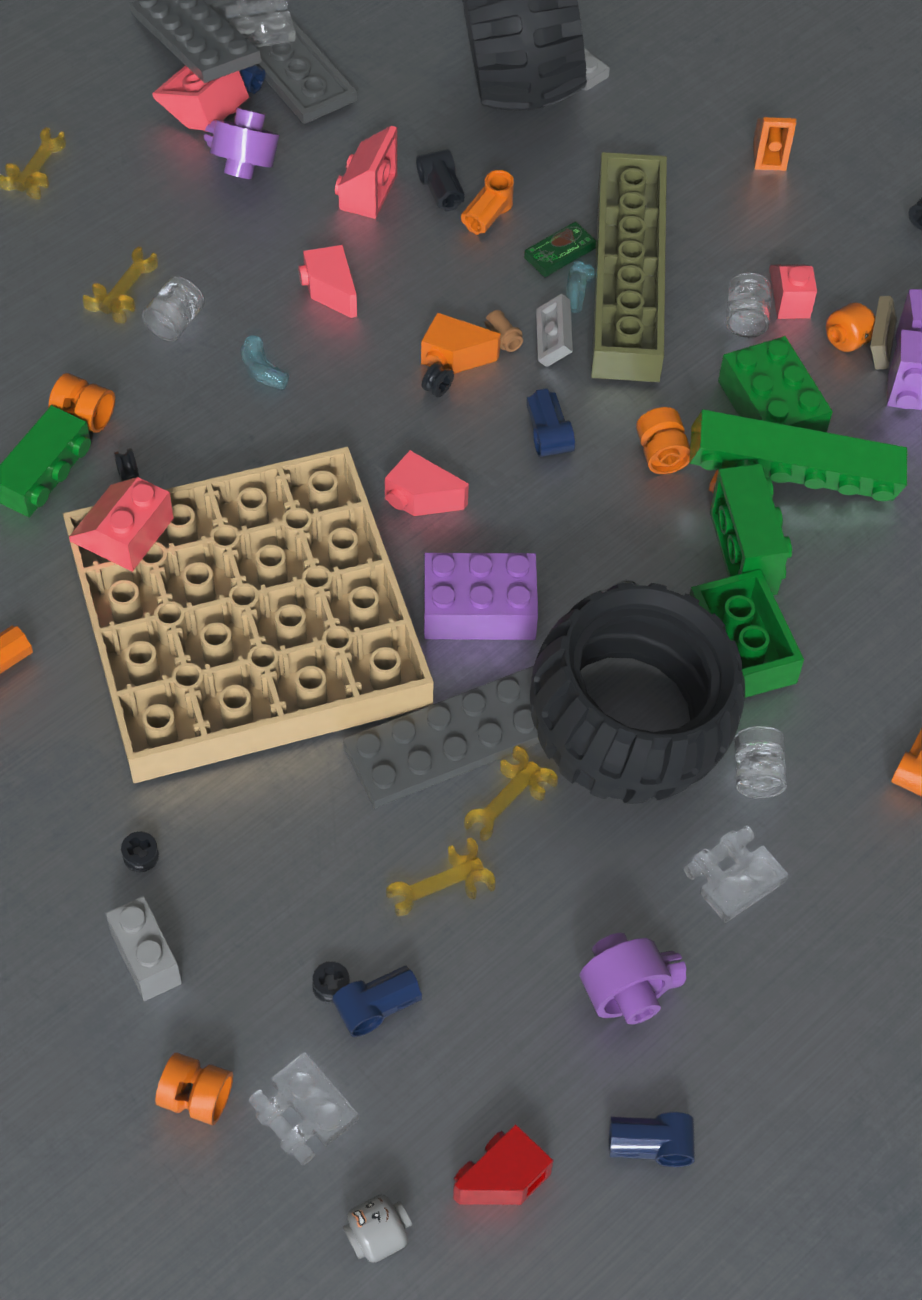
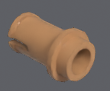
(511, 336)

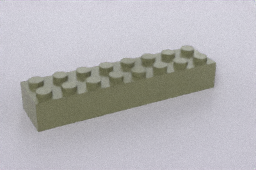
(630, 268)

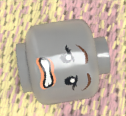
(377, 1228)

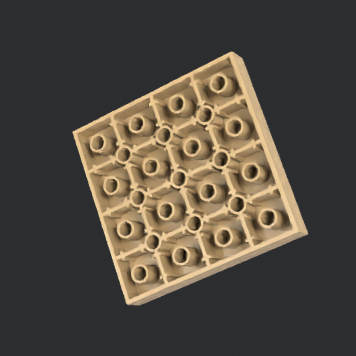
(253, 619)

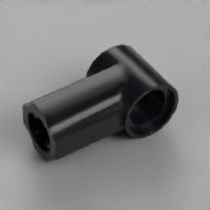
(439, 173)

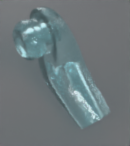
(577, 284)
(259, 366)

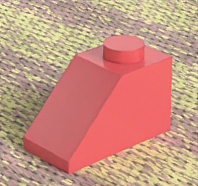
(329, 279)
(793, 290)
(424, 487)

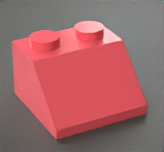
(199, 102)
(369, 174)
(125, 522)

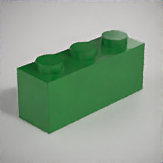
(42, 460)

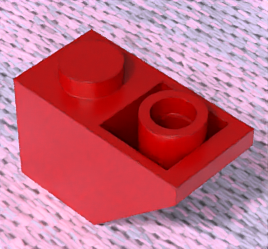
(505, 1173)

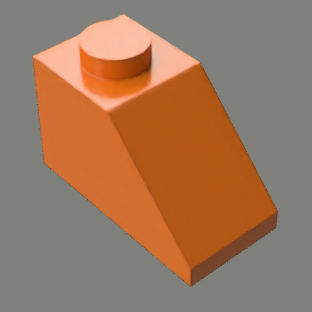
(773, 142)
(458, 344)

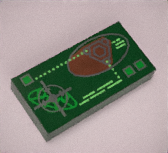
(560, 249)

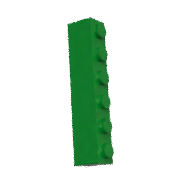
(799, 455)

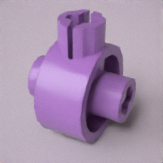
(242, 143)
(630, 977)

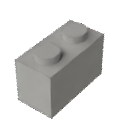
(143, 948)

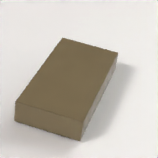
(883, 332)

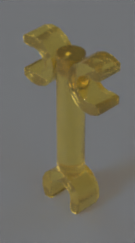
(30, 178)
(116, 298)
(522, 775)
(465, 868)

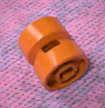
(83, 400)
(663, 440)
(208, 1093)

